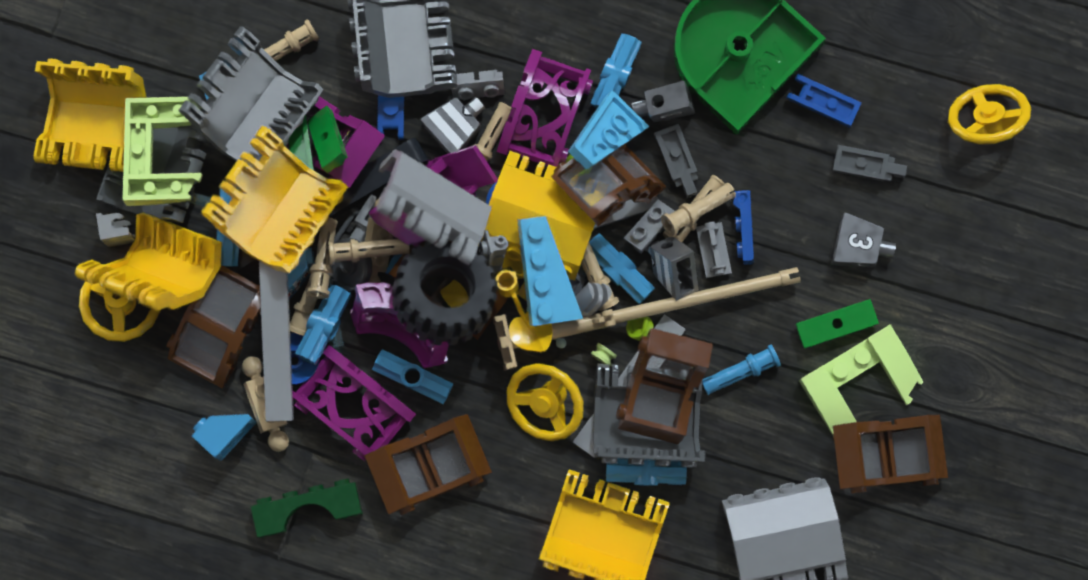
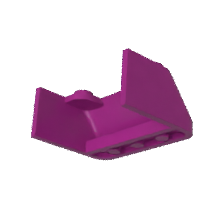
(463, 168)

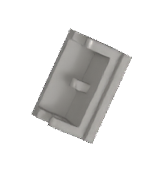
(112, 232)

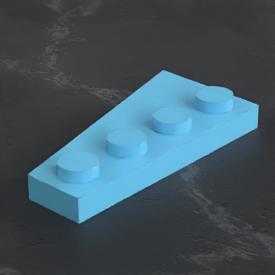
(606, 131)
(546, 281)

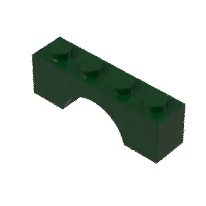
(273, 516)

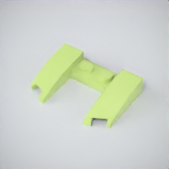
(139, 183)
(880, 348)

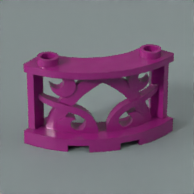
(535, 74)
(375, 314)
(343, 368)

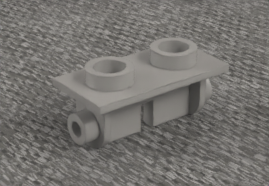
(489, 85)
(648, 227)
(493, 249)
(713, 249)

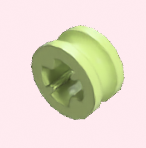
(603, 354)

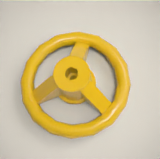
(993, 122)
(119, 308)
(545, 402)

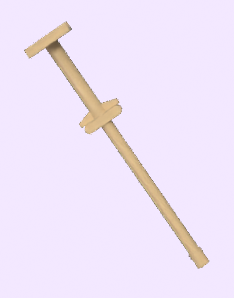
(610, 318)

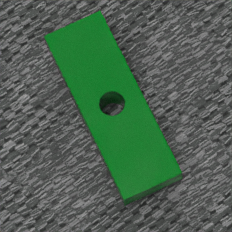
(327, 139)
(852, 319)

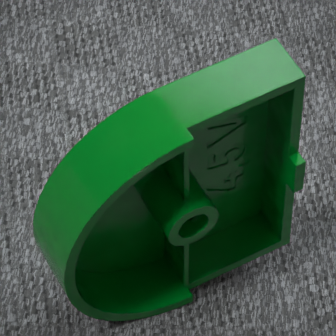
(734, 81)

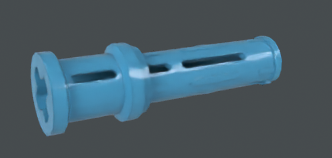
(751, 366)

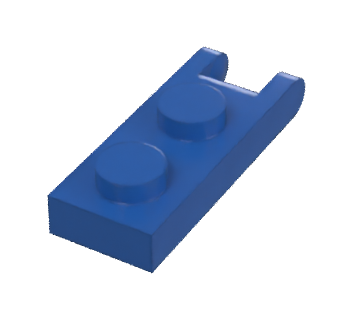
(825, 101)
(391, 115)

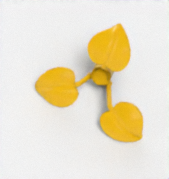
(521, 333)

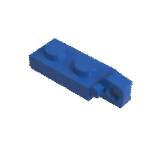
(744, 224)

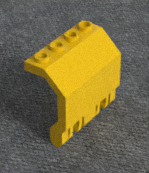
(86, 113)
(529, 196)
(273, 203)
(162, 267)
(599, 536)

